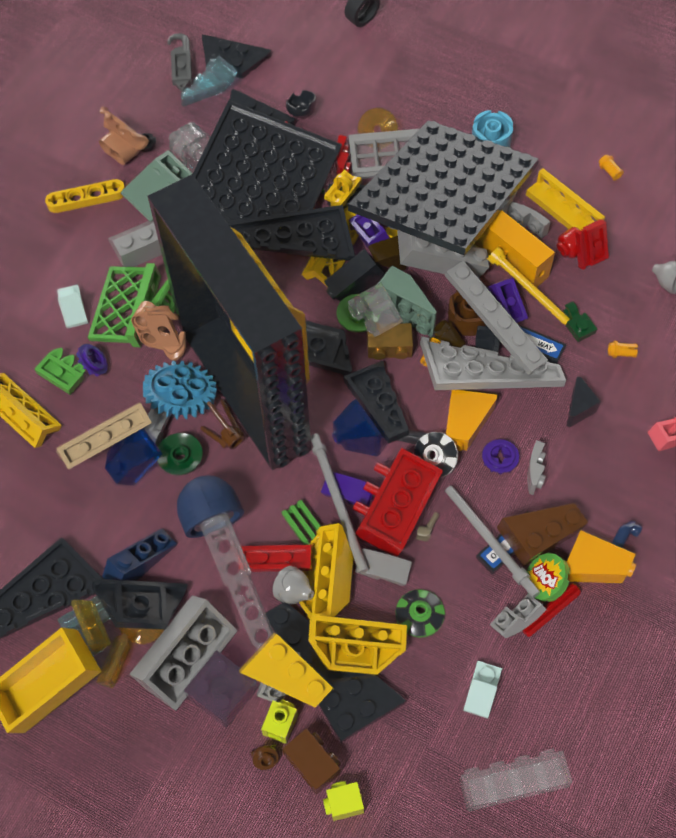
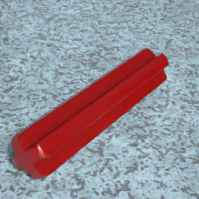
(553, 609)

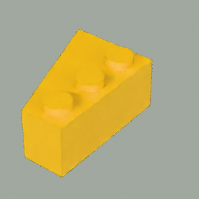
(286, 671)

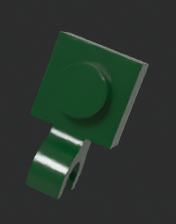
(579, 325)

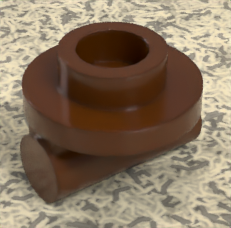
(265, 757)

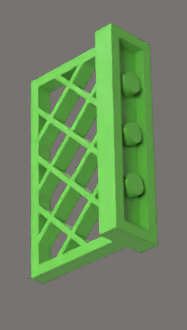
(146, 289)

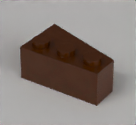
(541, 530)

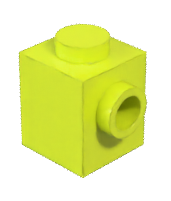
(280, 721)
(343, 801)

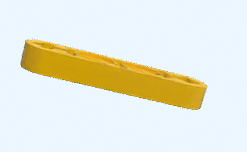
(85, 193)

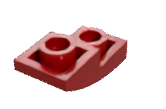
(342, 160)

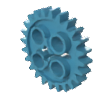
(179, 389)

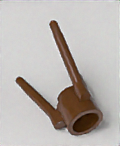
(231, 436)

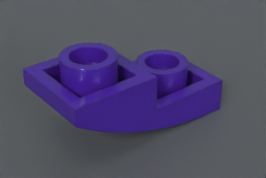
(350, 489)

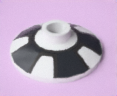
(444, 448)

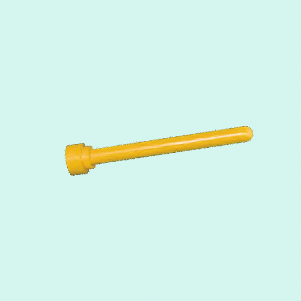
(498, 258)

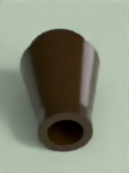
(446, 332)

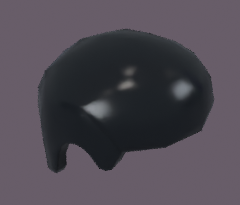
(301, 105)

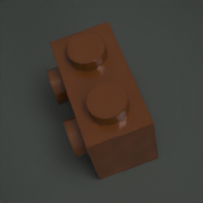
(312, 761)

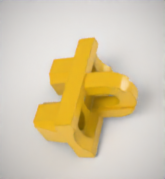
(348, 186)

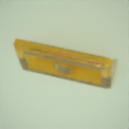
(91, 624)
(114, 661)

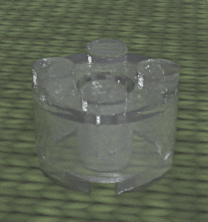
(188, 144)

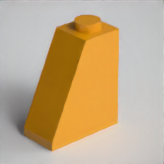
(468, 415)
(599, 561)

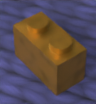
(392, 343)

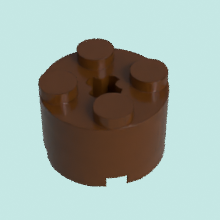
(463, 316)

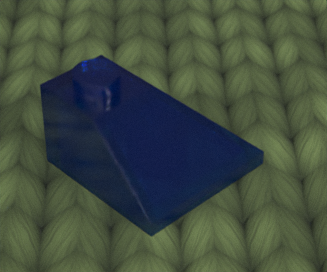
(357, 431)
(131, 458)

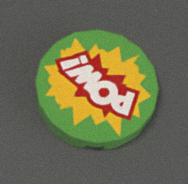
(549, 575)

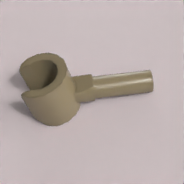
(424, 532)

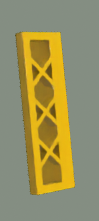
(562, 207)
(316, 264)
(21, 419)

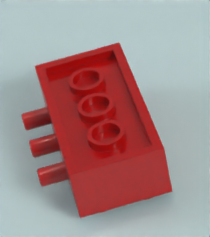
(396, 502)

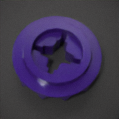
(96, 363)
(508, 451)

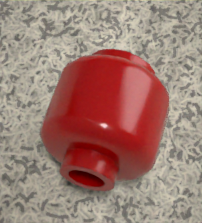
(567, 243)

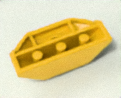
(330, 572)
(356, 644)

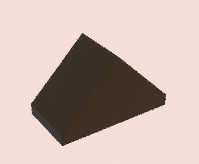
(387, 253)

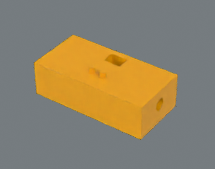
(520, 246)

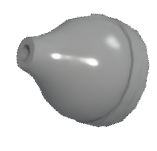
(666, 275)
(292, 586)

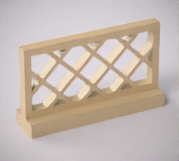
(103, 435)

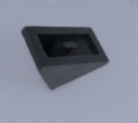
(583, 403)

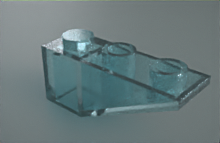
(213, 81)

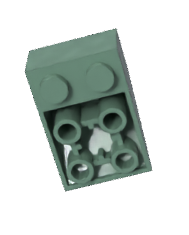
(158, 174)
(410, 301)

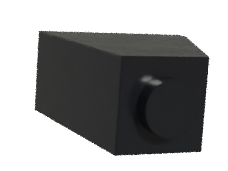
(354, 277)

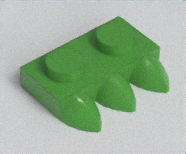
(60, 371)

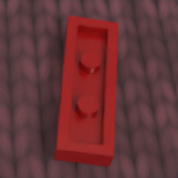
(277, 557)

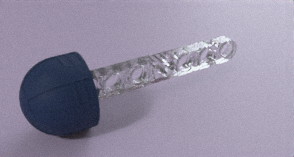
(208, 509)

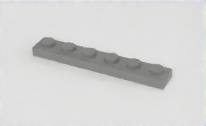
(496, 317)

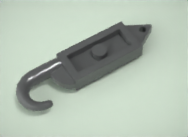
(181, 62)

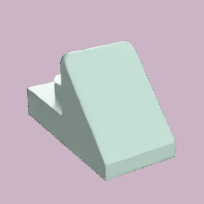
(72, 306)
(482, 689)

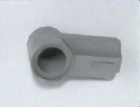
(158, 424)

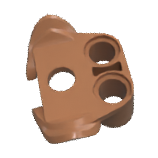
(122, 141)
(150, 324)

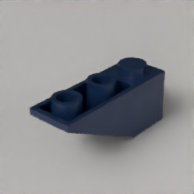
(139, 557)

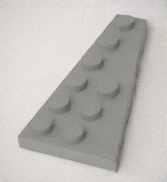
(482, 369)

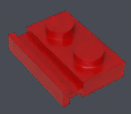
(592, 244)

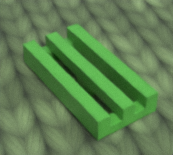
(294, 510)

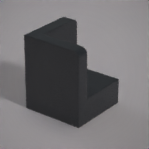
(486, 339)

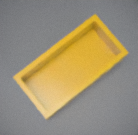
(45, 679)

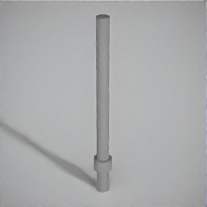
(519, 574)

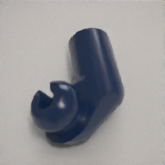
(624, 532)

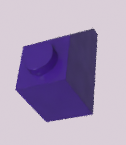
(368, 230)
(509, 297)

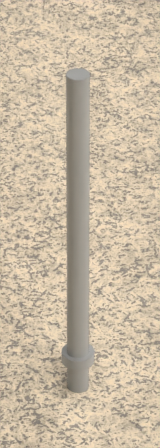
(319, 449)

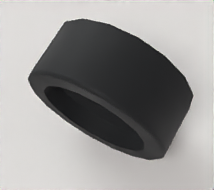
(363, 16)

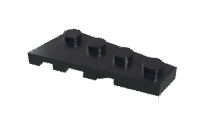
(374, 393)

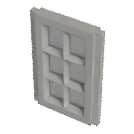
(374, 150)

